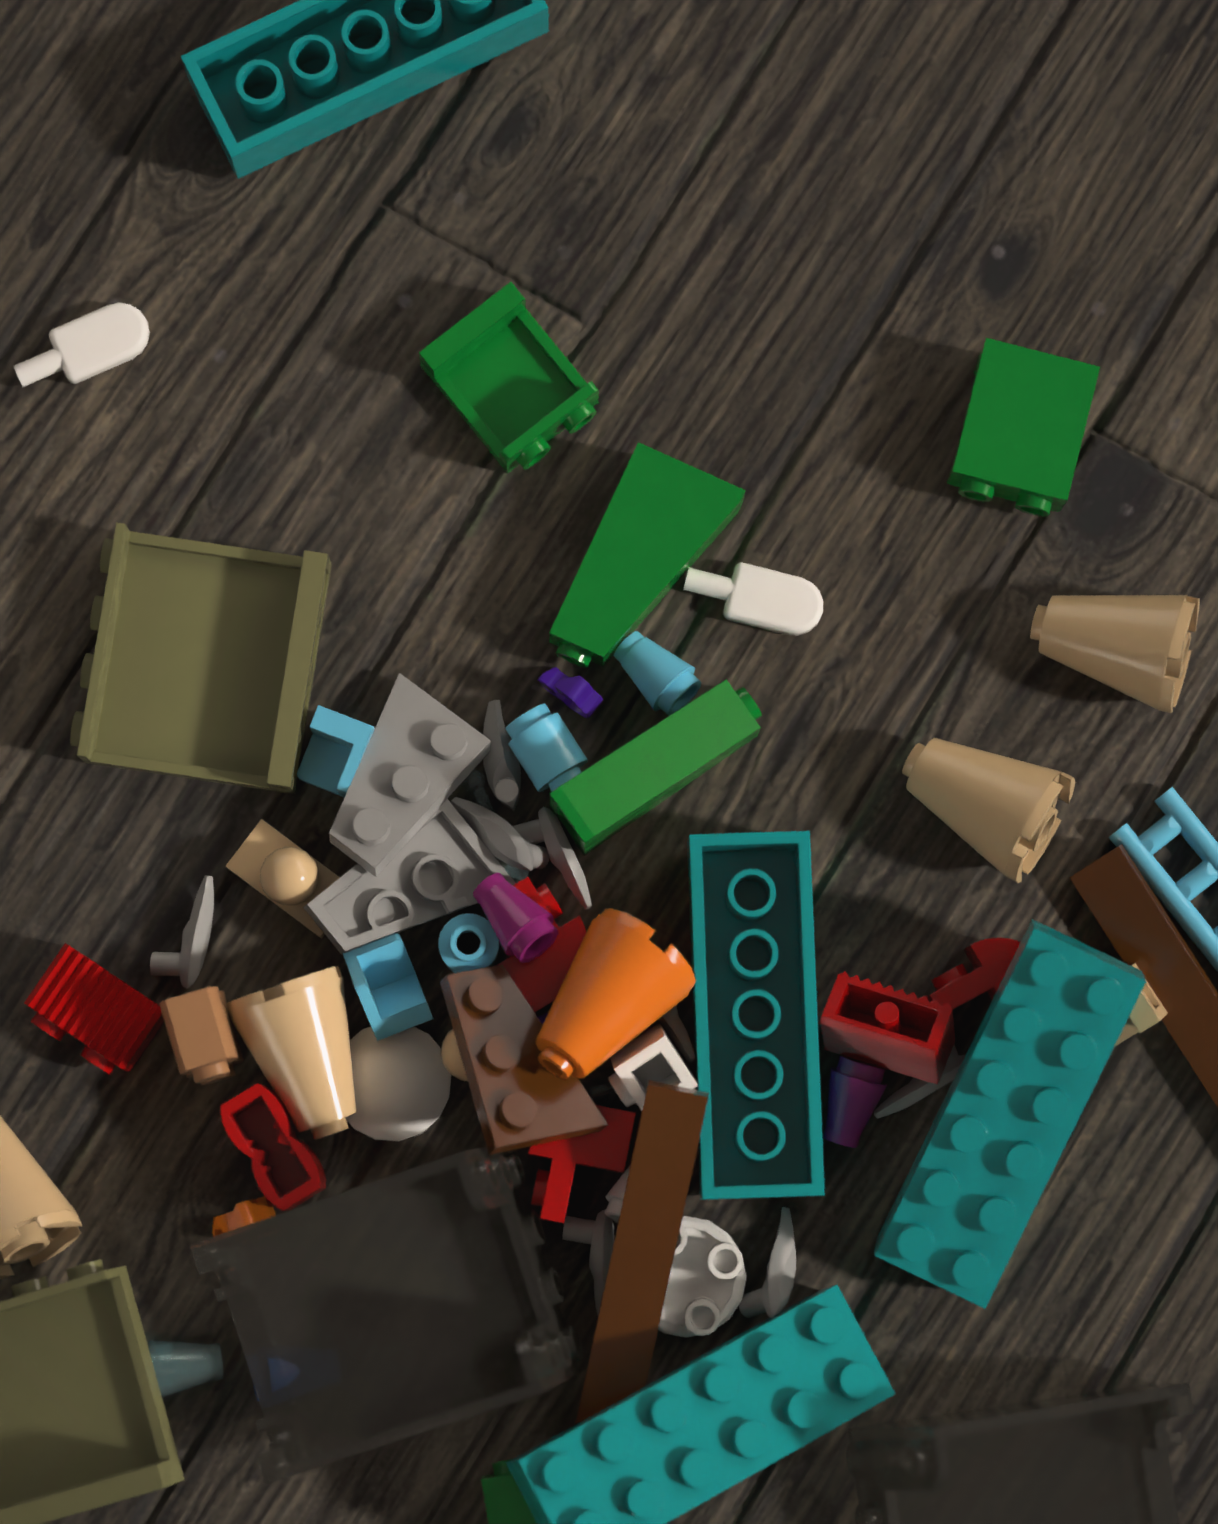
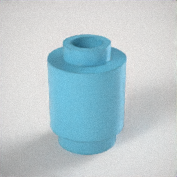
(545, 748)
(484, 957)

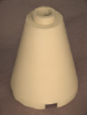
(1122, 641)
(990, 801)
(302, 1047)
(33, 1211)

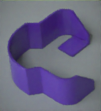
(572, 691)

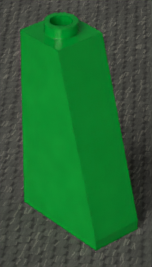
(645, 543)
(655, 765)

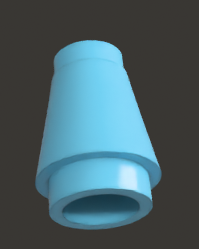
(658, 674)

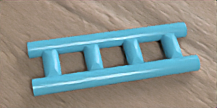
(1177, 896)

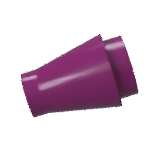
(517, 920)
(852, 1098)

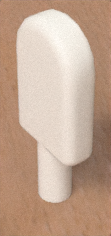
(89, 345)
(762, 598)

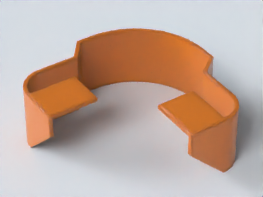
(243, 1215)

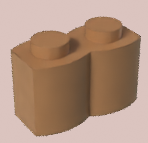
(202, 1035)

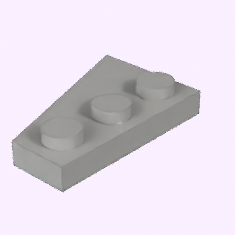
(404, 776)
(421, 883)

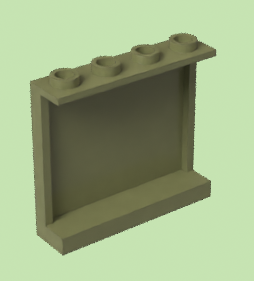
(202, 660)
(78, 1399)

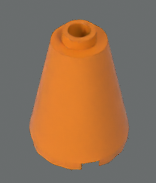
(610, 994)

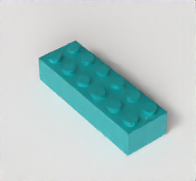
(341, 62)
(755, 1015)
(1009, 1113)
(708, 1421)

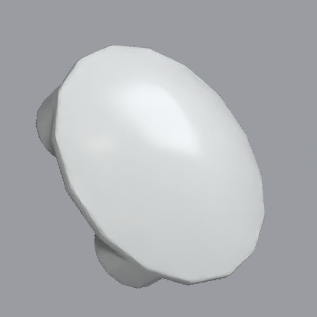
(397, 1084)
(703, 1280)

